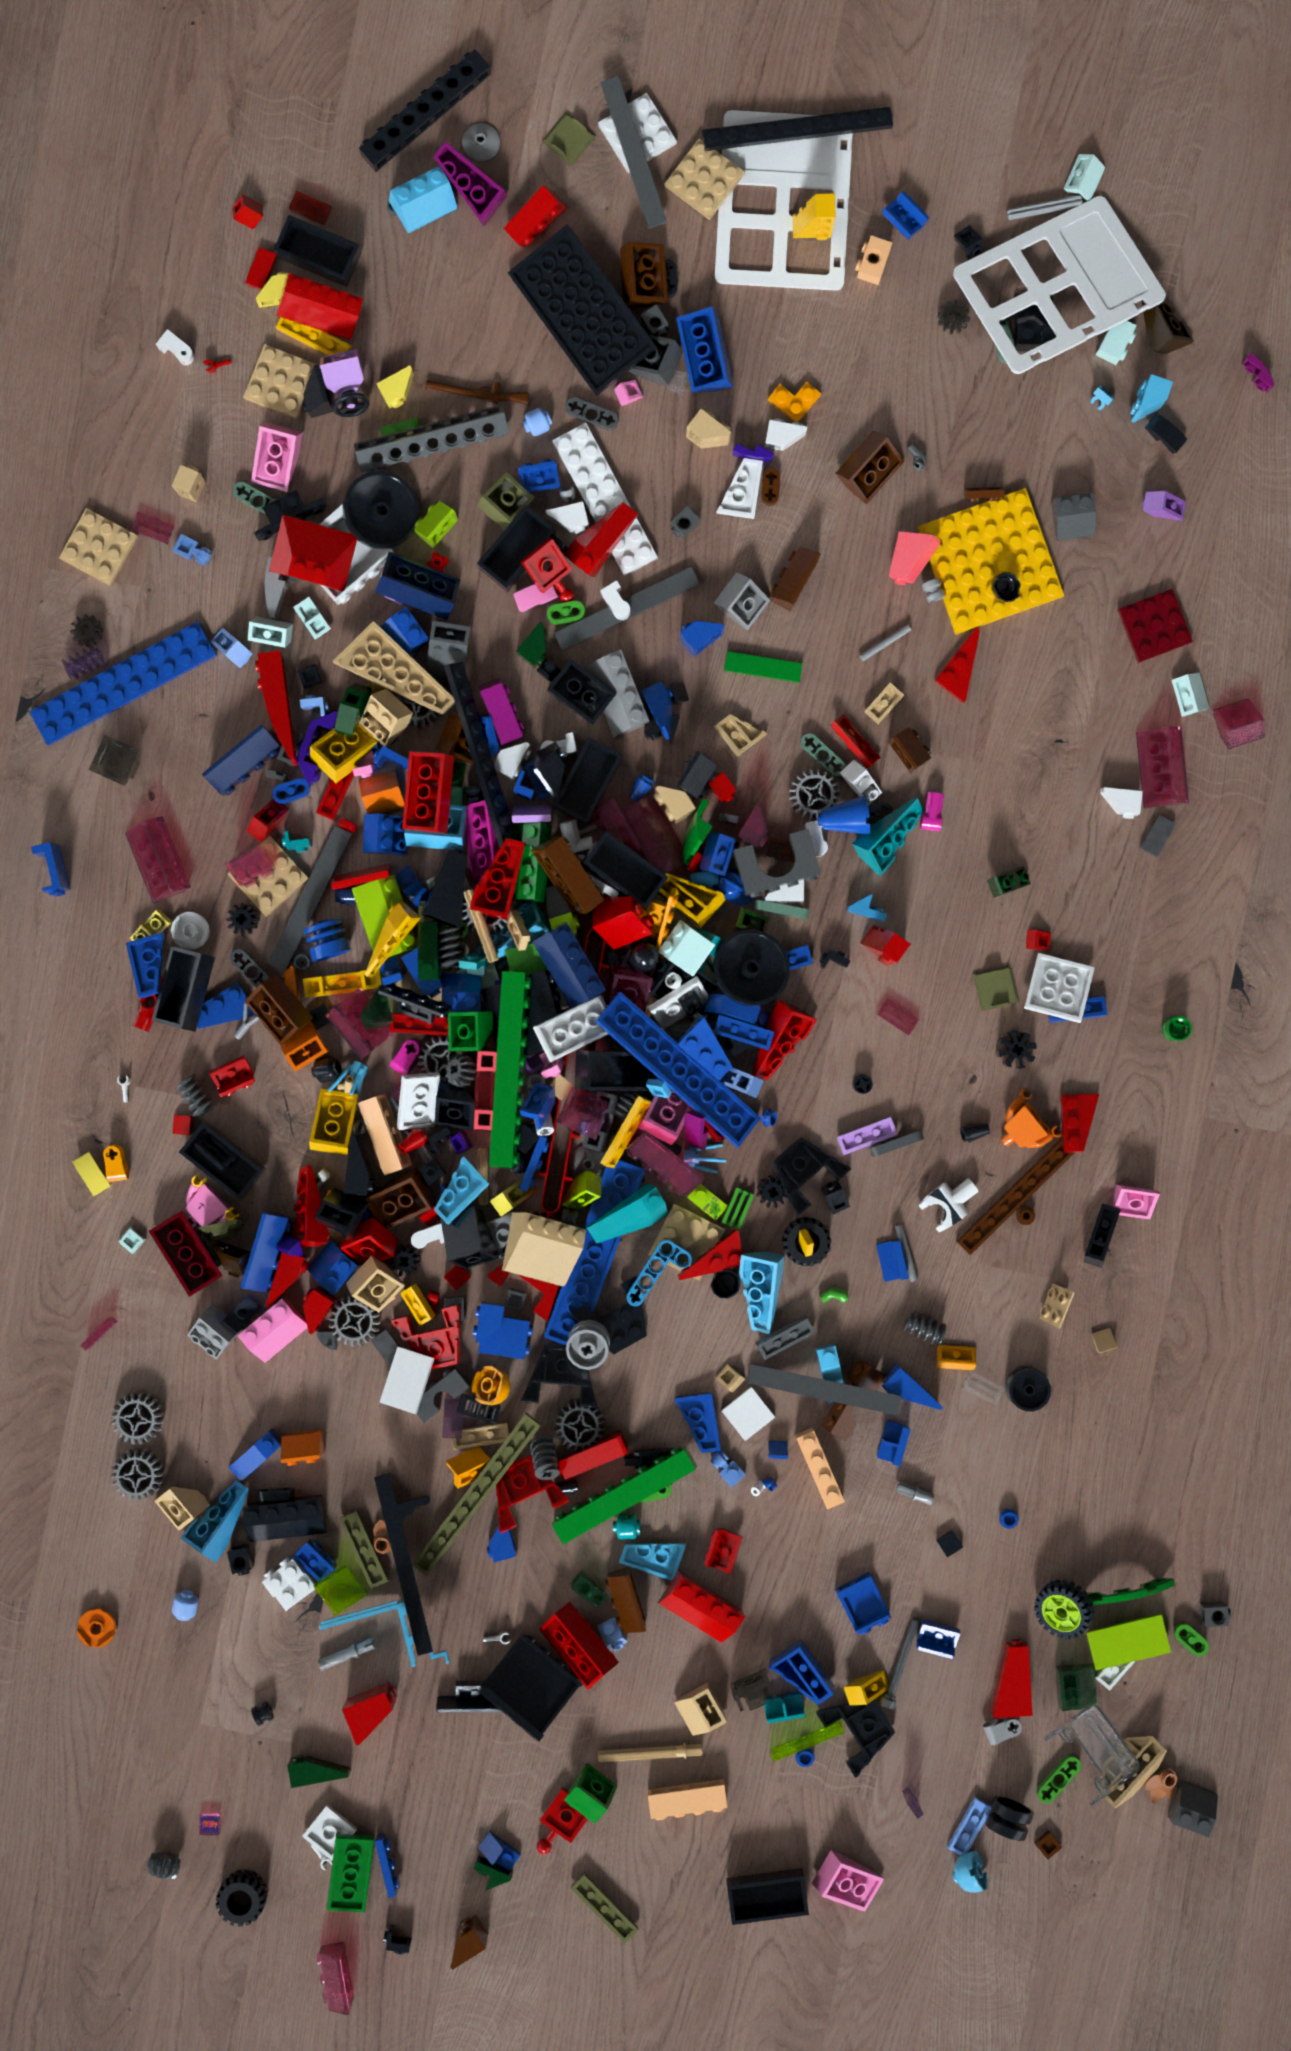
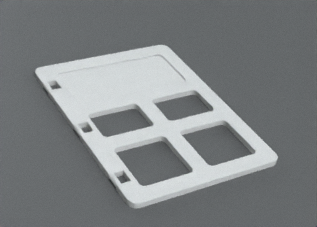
(785, 165)
(1096, 260)

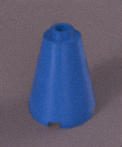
(846, 817)

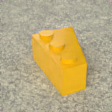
(816, 218)
(693, 900)

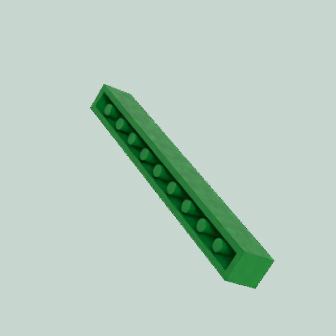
(509, 1069)

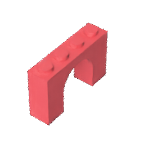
(484, 1088)

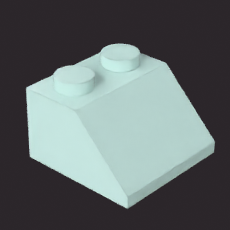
(686, 948)

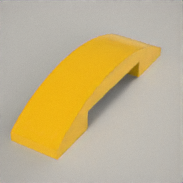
(340, 983)

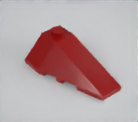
(497, 887)
(789, 1027)
(306, 1227)

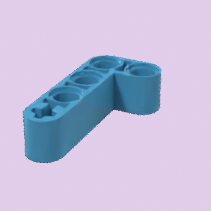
(655, 1273)

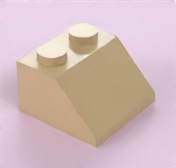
(374, 1284)

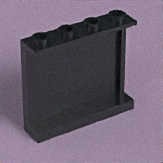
(543, 1006)
(530, 1686)

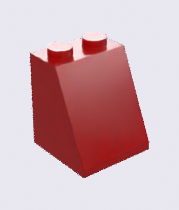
(621, 921)
(368, 1710)

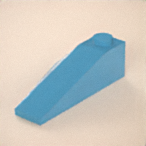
(214, 1529)

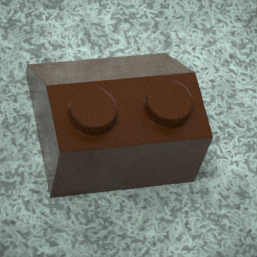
(454, 741)
(910, 749)
(469, 1942)

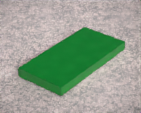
(350, 1873)

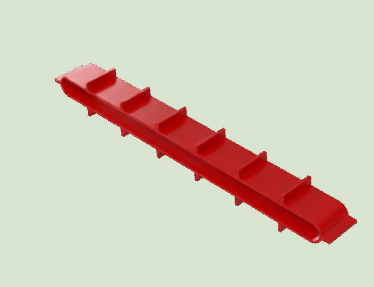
(572, 1135)

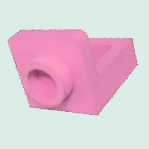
(366, 766)
(551, 1068)

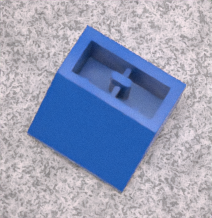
(384, 835)

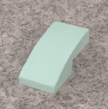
(312, 618)

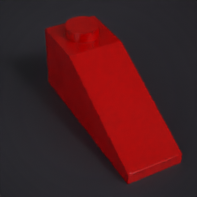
(288, 1272)

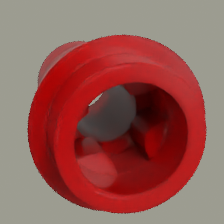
(413, 1140)

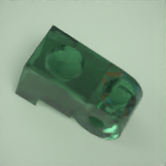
(588, 1589)

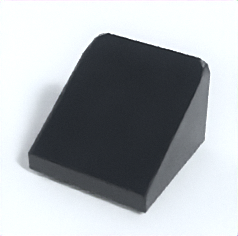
(679, 693)

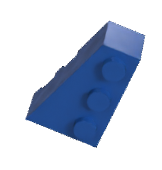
(803, 1671)

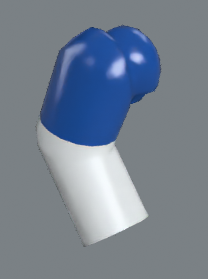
(762, 1484)

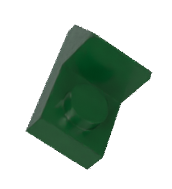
(497, 1873)

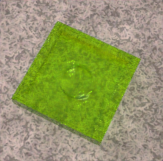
(340, 1590)

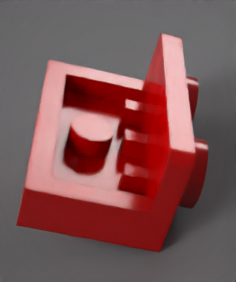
(233, 1076)
(723, 1550)

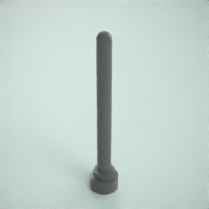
(888, 1699)

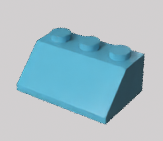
(423, 199)
(453, 839)

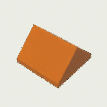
(382, 793)

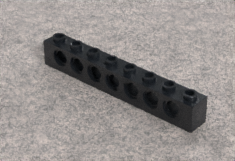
(423, 120)

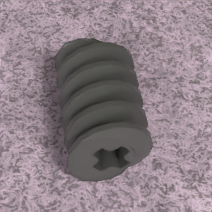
(449, 948)
(194, 1096)
(925, 1327)
(544, 1457)

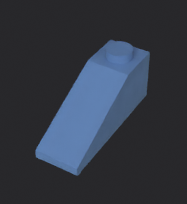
(742, 1082)

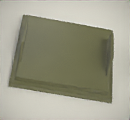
(569, 139)
(995, 988)
(223, 1229)

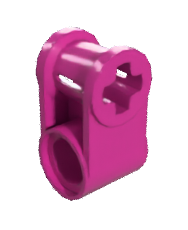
(404, 1058)

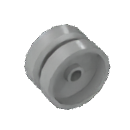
(588, 1344)

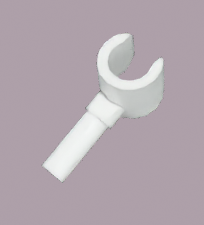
(124, 1087)
(323, 1175)
(497, 1638)
(323, 1858)

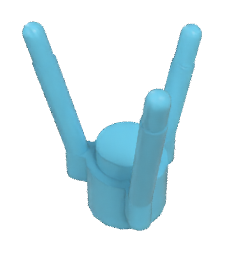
(357, 1070)
(692, 1158)

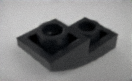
(1165, 431)

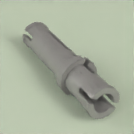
(354, 1650)

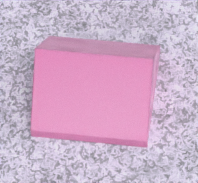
(1135, 1201)

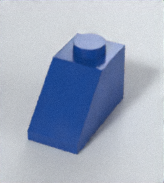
(501, 1546)

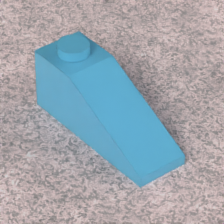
(829, 1364)

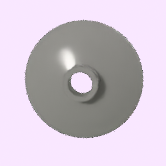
(483, 150)
(584, 1154)

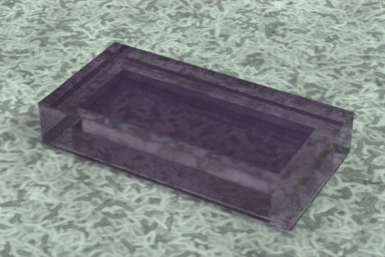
(452, 1420)
(912, 1802)

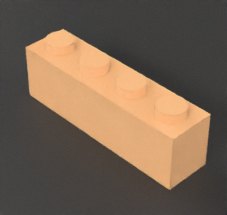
(384, 1133)
(819, 1468)
(687, 1799)

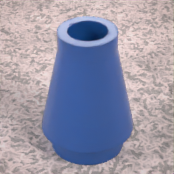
(641, 787)

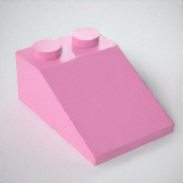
(276, 456)
(665, 1117)
(847, 1881)

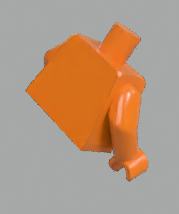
(1025, 1125)

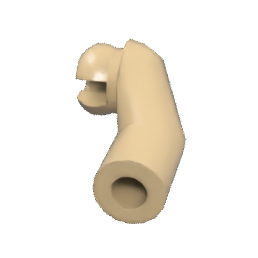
(346, 1085)

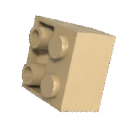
(707, 431)
(385, 717)
(676, 803)
(701, 1710)

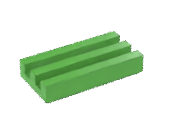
(731, 1223)

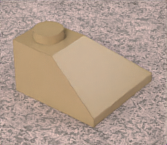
(182, 1505)

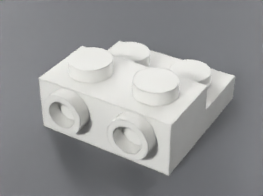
(288, 1582)

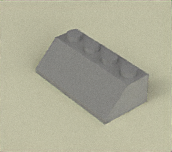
(626, 709)

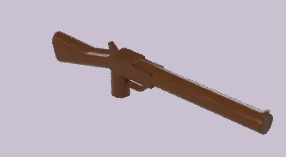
(493, 396)

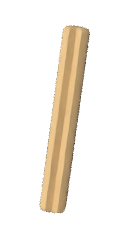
(482, 930)

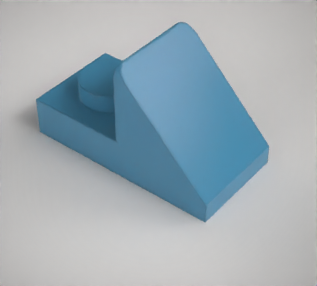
(862, 908)

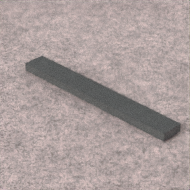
(633, 152)
(638, 604)
(310, 898)
(824, 1389)

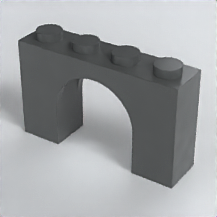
(756, 881)

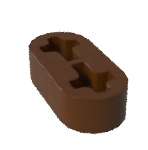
(775, 487)

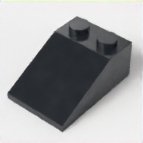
(1031, 328)
(581, 692)
(359, 1172)

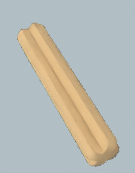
(482, 1163)

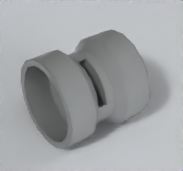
(933, 590)

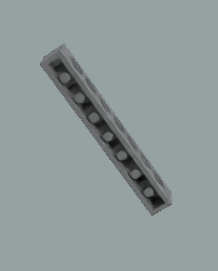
(437, 430)

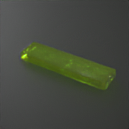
(806, 1741)

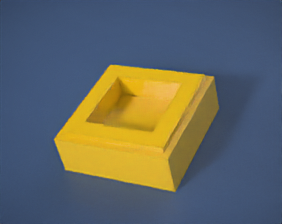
(806, 1242)

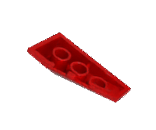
(596, 544)

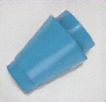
(704, 878)

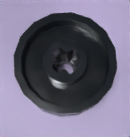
(1039, 1387)
(1009, 1818)

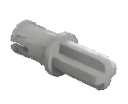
(915, 1493)

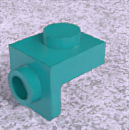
(299, 845)
(474, 964)

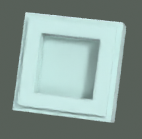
(132, 1240)

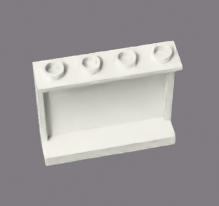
(364, 564)

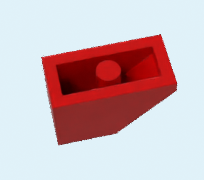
(267, 820)

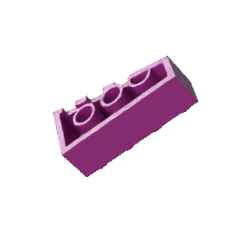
(473, 185)

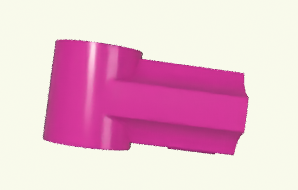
(932, 816)

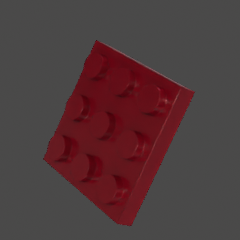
(1155, 626)

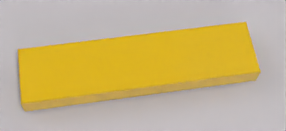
(312, 337)
(626, 1132)

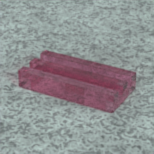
(167, 534)
(911, 1025)
(98, 1333)

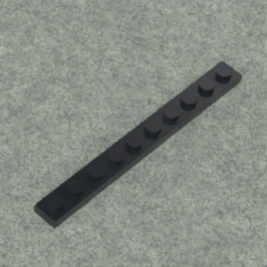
(797, 129)
(480, 752)

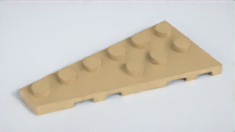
(384, 662)

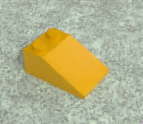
(339, 753)
(333, 1122)

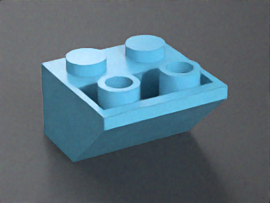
(1151, 397)

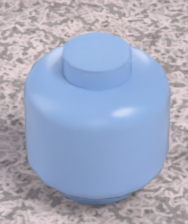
(537, 421)
(185, 1605)

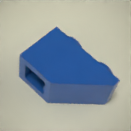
(490, 1319)

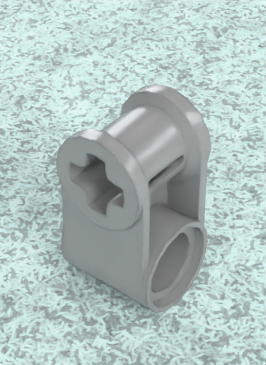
(1000, 1729)

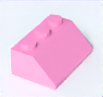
(273, 1330)

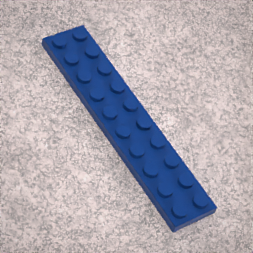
(123, 683)
(678, 1069)
(596, 1258)

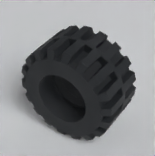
(819, 1252)
(237, 1913)

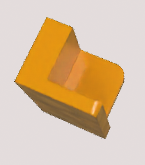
(468, 1466)

